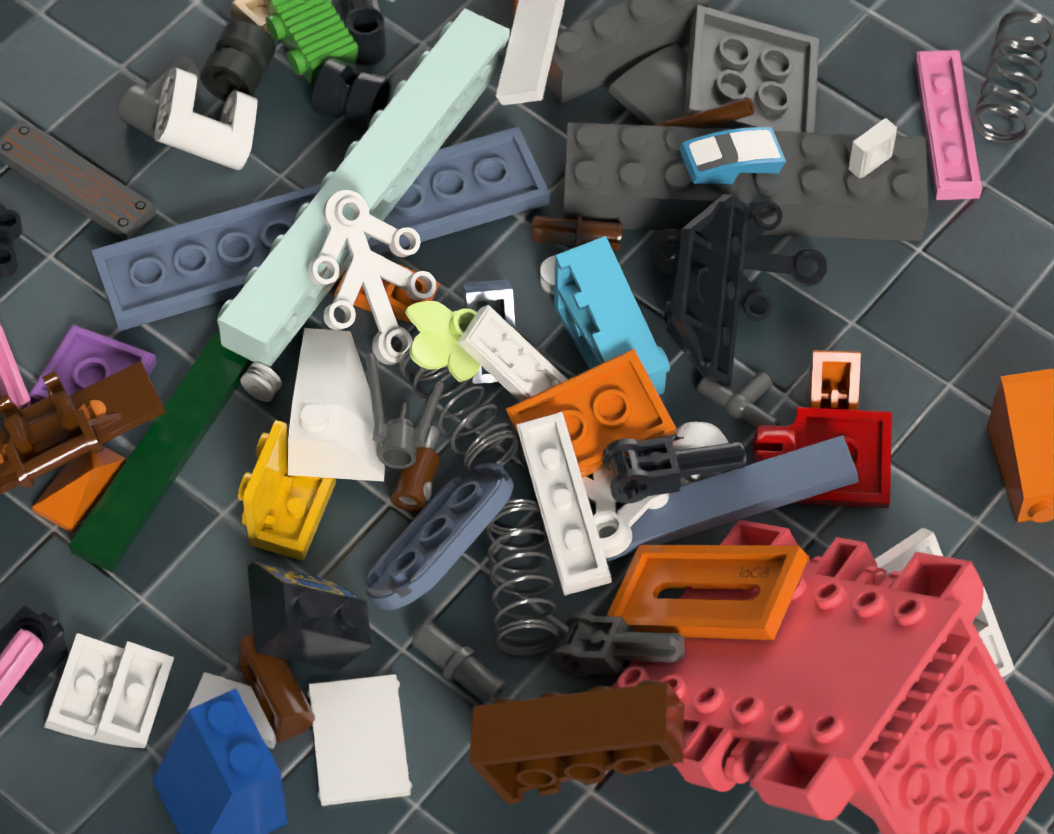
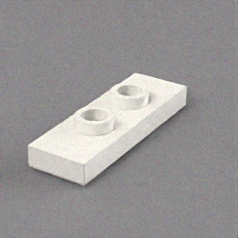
(508, 355)

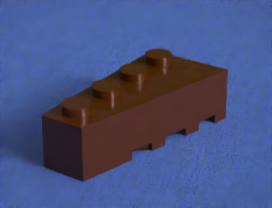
(575, 737)

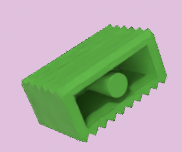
(311, 34)

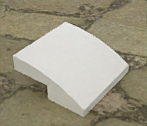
(109, 692)

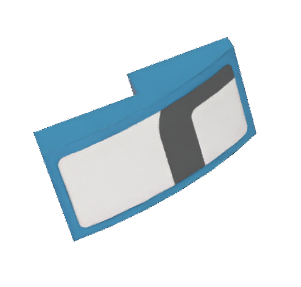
(725, 154)

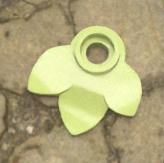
(438, 338)

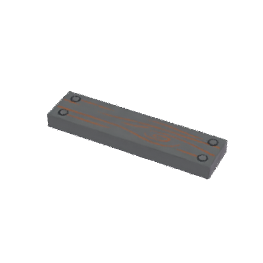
(75, 181)

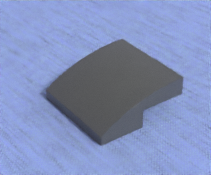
(655, 86)

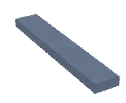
(745, 493)

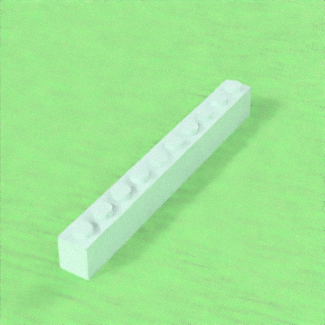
(380, 169)

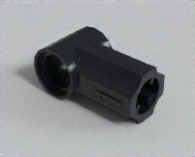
(366, 27)

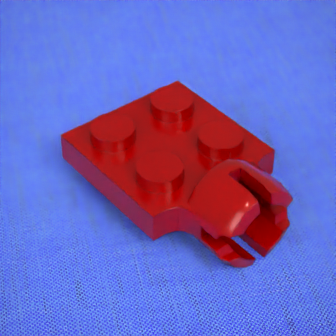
(868, 441)

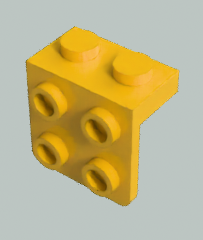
(281, 507)

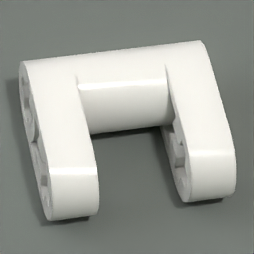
(220, 142)

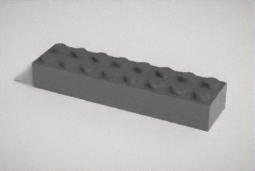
(643, 182)

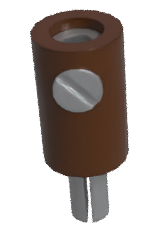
(415, 483)

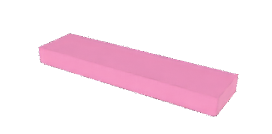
(947, 125)

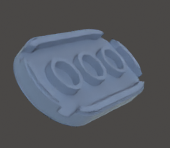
(438, 536)

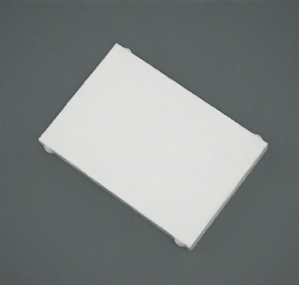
(359, 740)

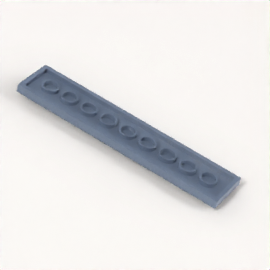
(212, 255)

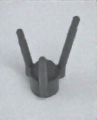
(399, 436)

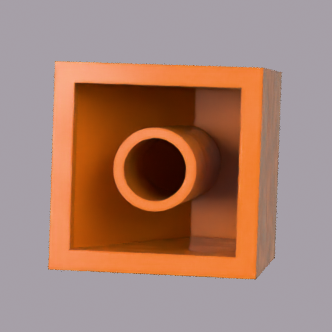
(1024, 442)

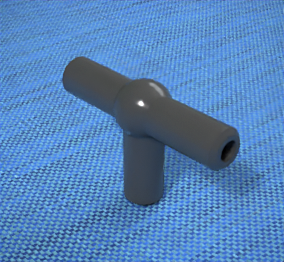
(741, 404)

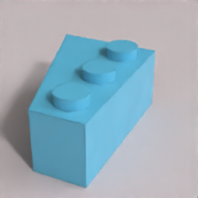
(602, 310)

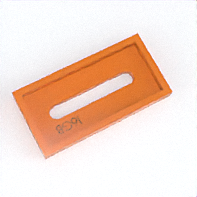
(738, 567)

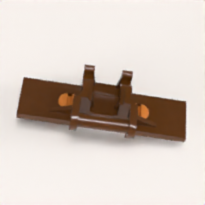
(71, 425)

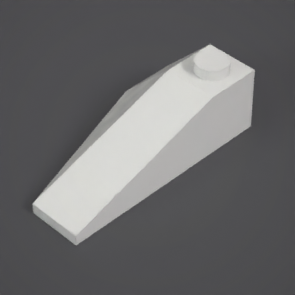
(332, 412)

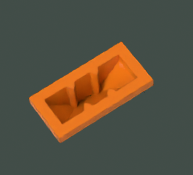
(78, 488)

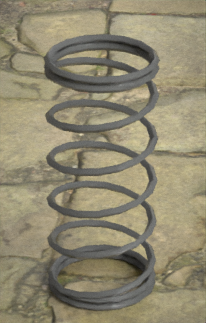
(1038, 19)
(474, 449)
(526, 621)

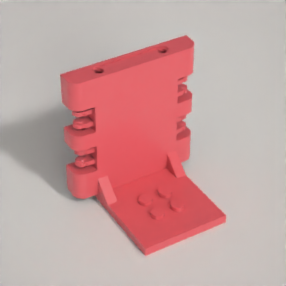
(860, 699)

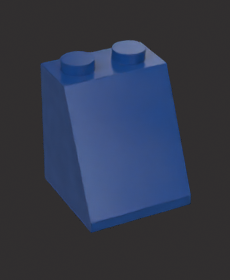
(221, 773)

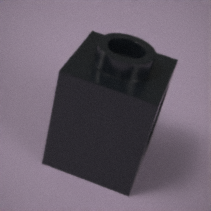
(54, 646)

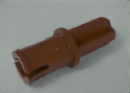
(574, 231)

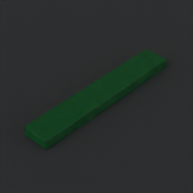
(160, 456)

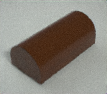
(275, 691)

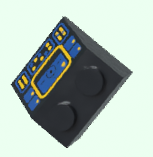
(306, 618)

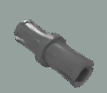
(459, 664)

